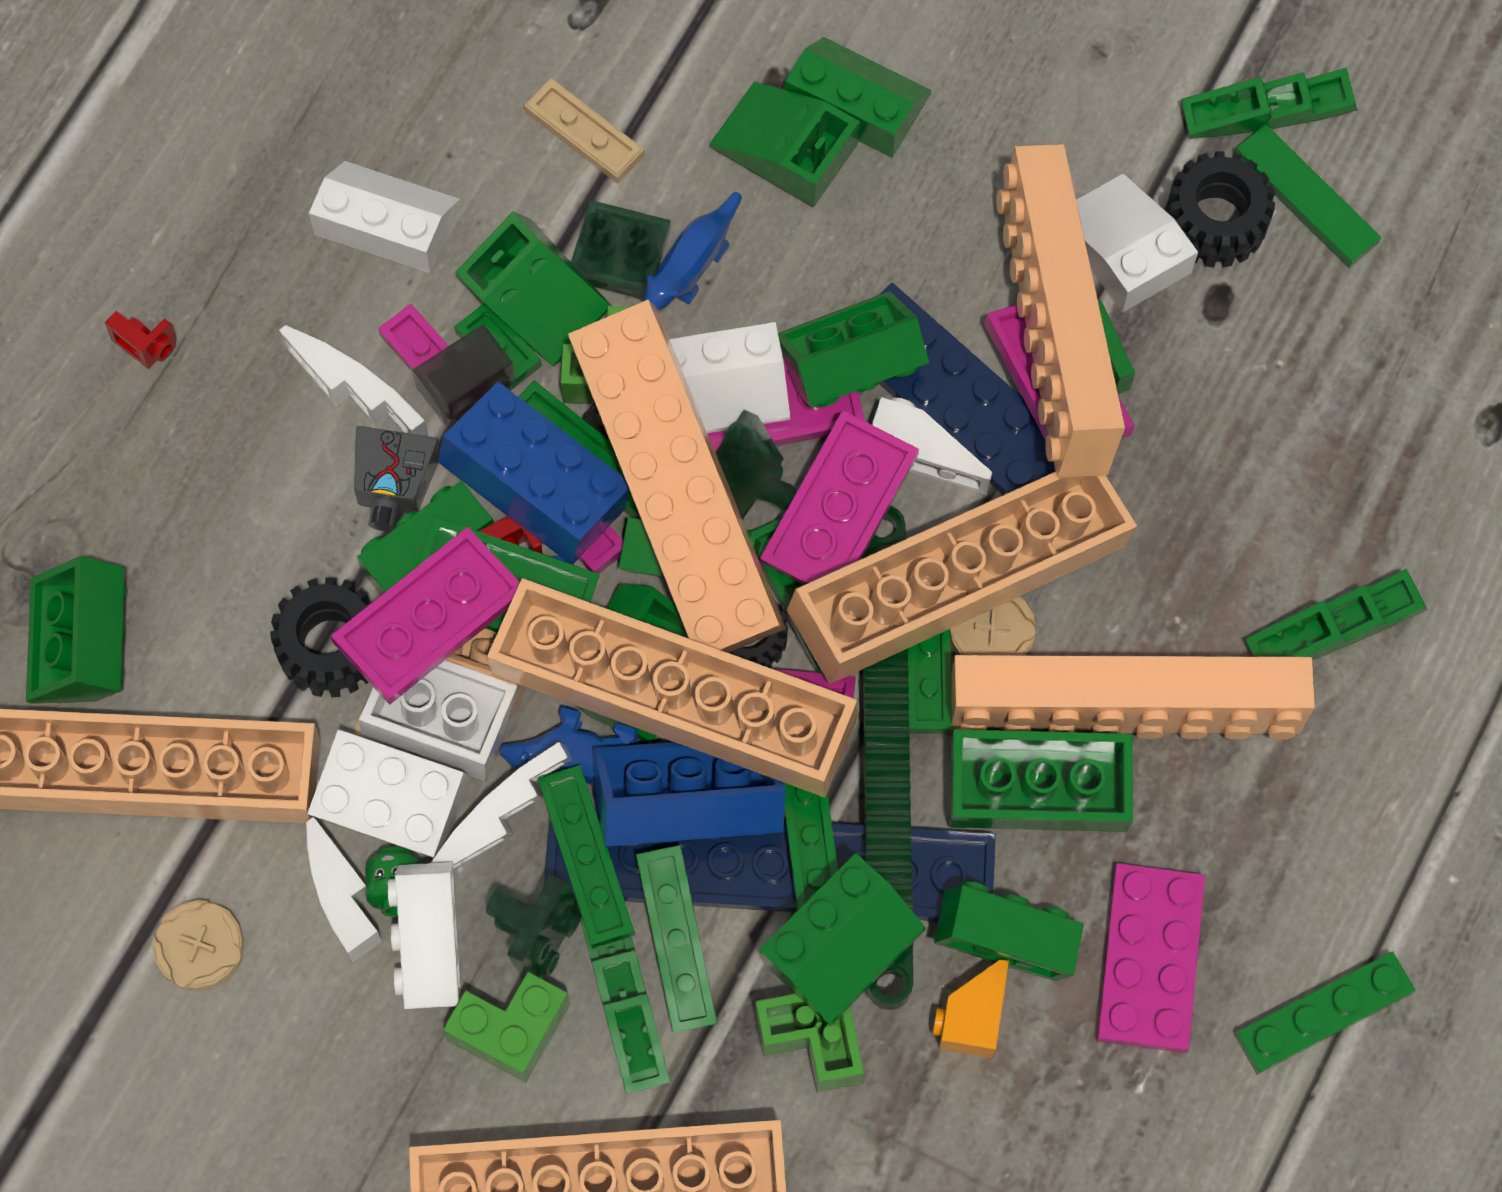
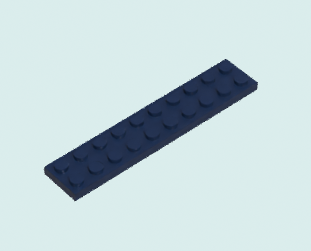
(757, 869)

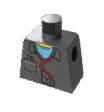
(392, 472)

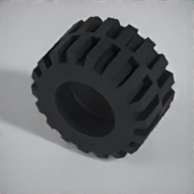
(1230, 181)
(298, 618)

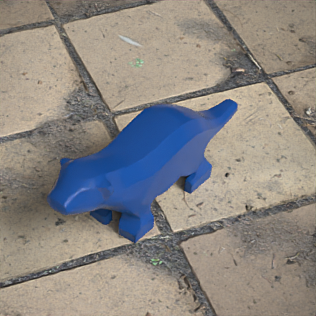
(691, 256)
(578, 743)

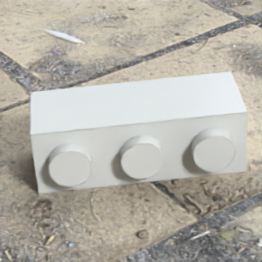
(425, 935)

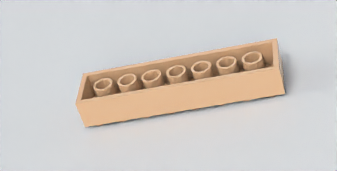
(1060, 312)
(676, 479)
(958, 570)
(673, 687)
(1134, 695)
(157, 766)
(651, 1160)

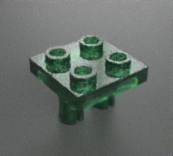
(620, 248)
(753, 465)
(537, 926)

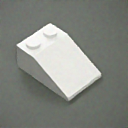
(1132, 242)

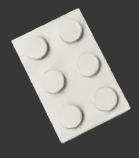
(388, 794)

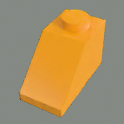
(973, 1014)

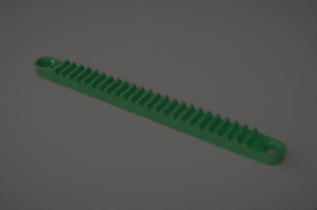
(889, 779)

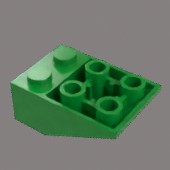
(788, 139)
(532, 286)

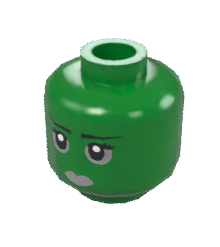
(379, 870)

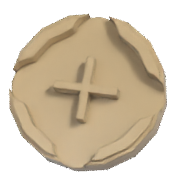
(1000, 631)
(198, 945)

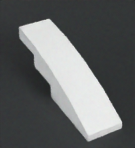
(344, 378)
(487, 822)

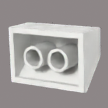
(383, 215)
(735, 373)
(446, 718)

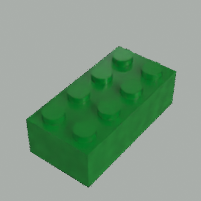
(1041, 780)

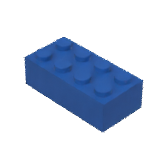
(534, 472)
(680, 795)

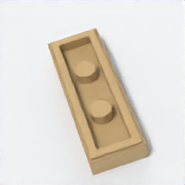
(584, 130)

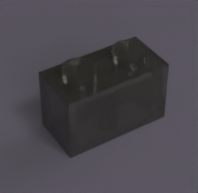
(463, 374)

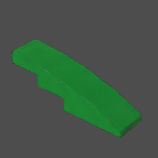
(1276, 103)
(1341, 621)
(628, 1014)

